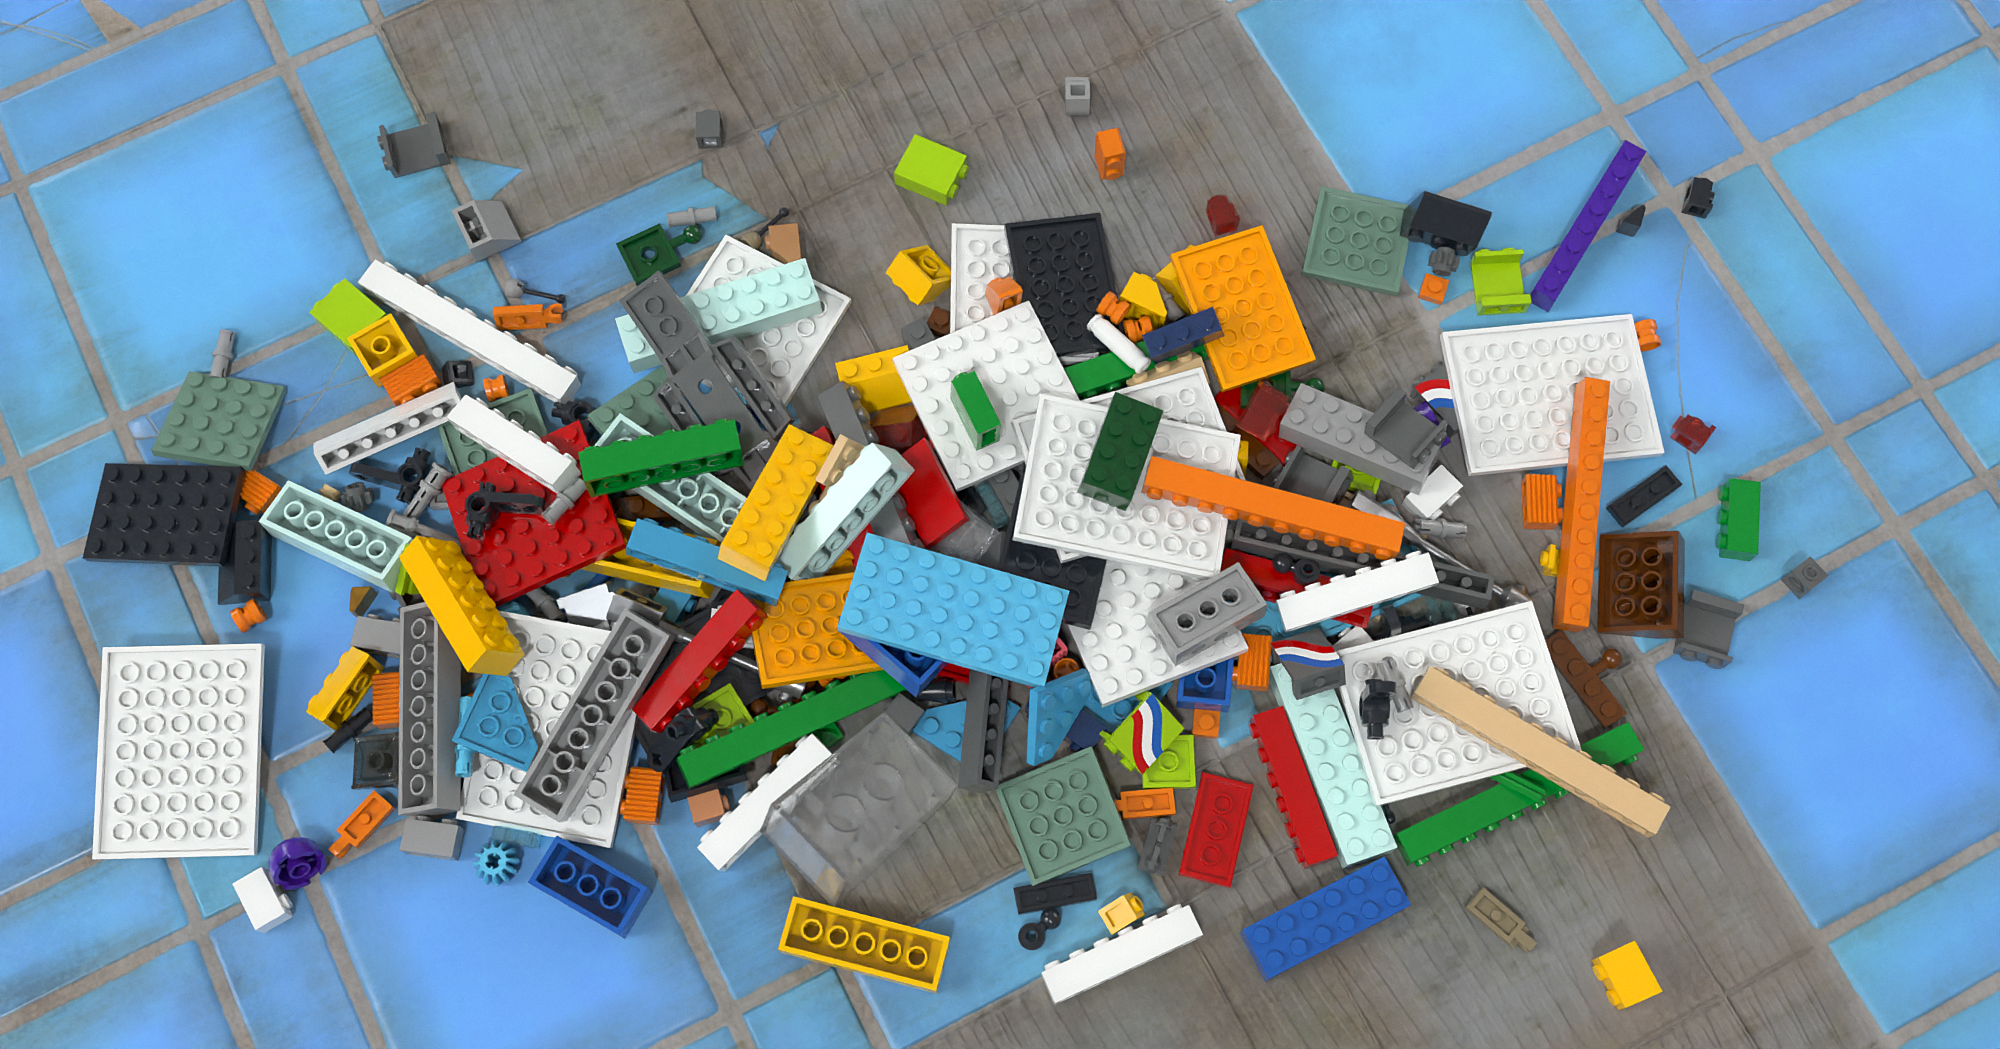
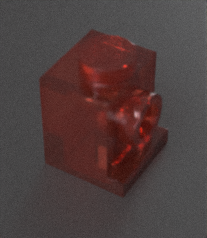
(1221, 215)
(1691, 433)

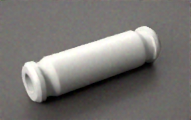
(1118, 344)

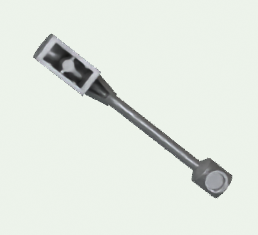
(1366, 502)
(657, 614)

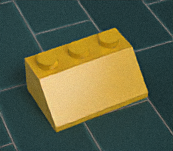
(876, 379)
(344, 688)

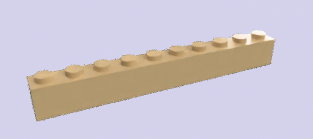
(1541, 752)

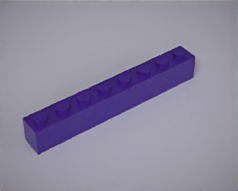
(1586, 225)

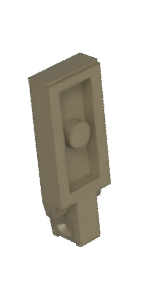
(1500, 920)

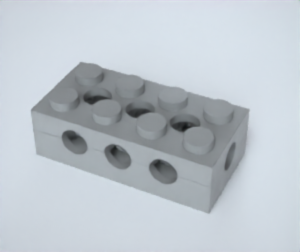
(1209, 598)

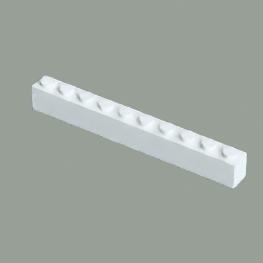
(469, 332)

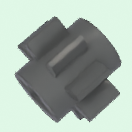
(1443, 261)
(357, 497)

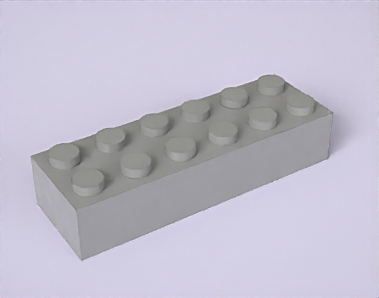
(1337, 432)

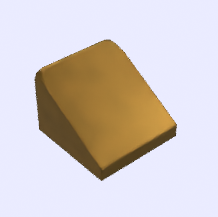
(361, 599)

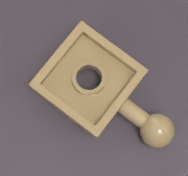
(842, 455)

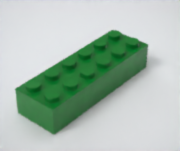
(661, 457)

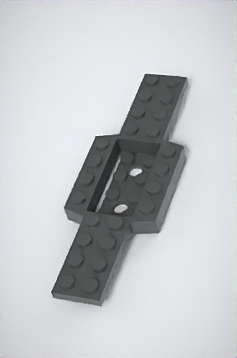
(689, 360)

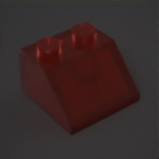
(898, 428)

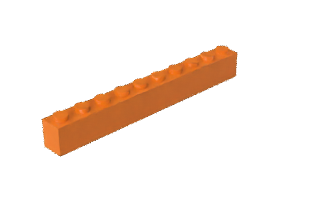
(1581, 505)
(1273, 508)

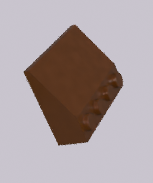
(1642, 584)

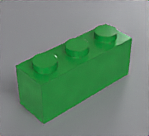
(1739, 519)

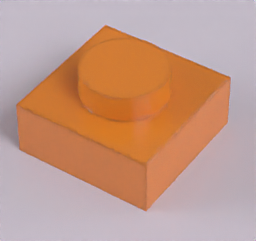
(1433, 289)
(1205, 723)

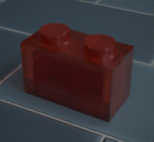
(1263, 411)

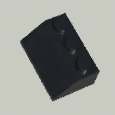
(1444, 223)
(247, 565)

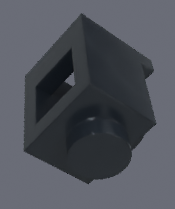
(1698, 198)

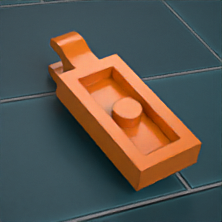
(526, 316)
(1146, 803)
(361, 824)

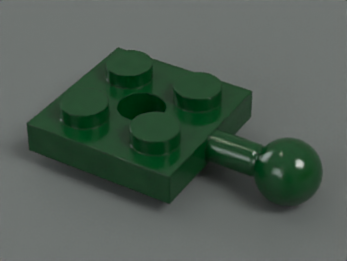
(657, 241)
(1280, 382)

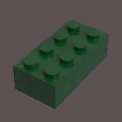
(1120, 451)

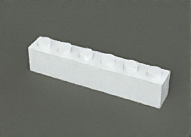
(386, 429)
(513, 444)
(1356, 592)
(743, 825)
(1121, 954)

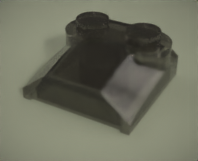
(376, 761)

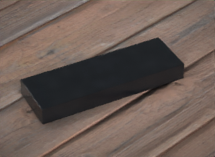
(1644, 496)
(1055, 894)

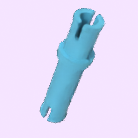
(464, 755)

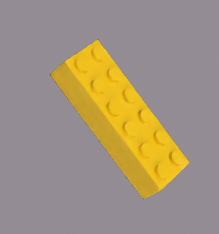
(775, 503)
(640, 571)
(461, 606)
(864, 944)

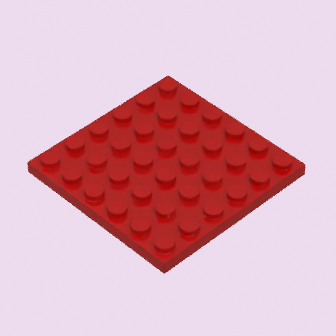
(526, 549)

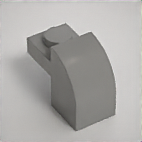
(1077, 96)

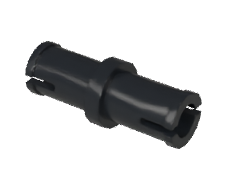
(348, 730)

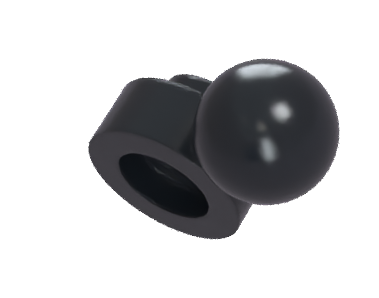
(1284, 563)
(1049, 920)

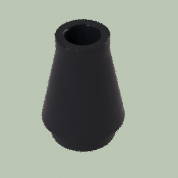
(939, 691)

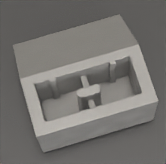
(486, 227)

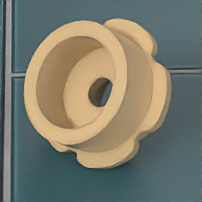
(330, 493)

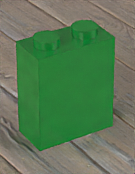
(975, 410)

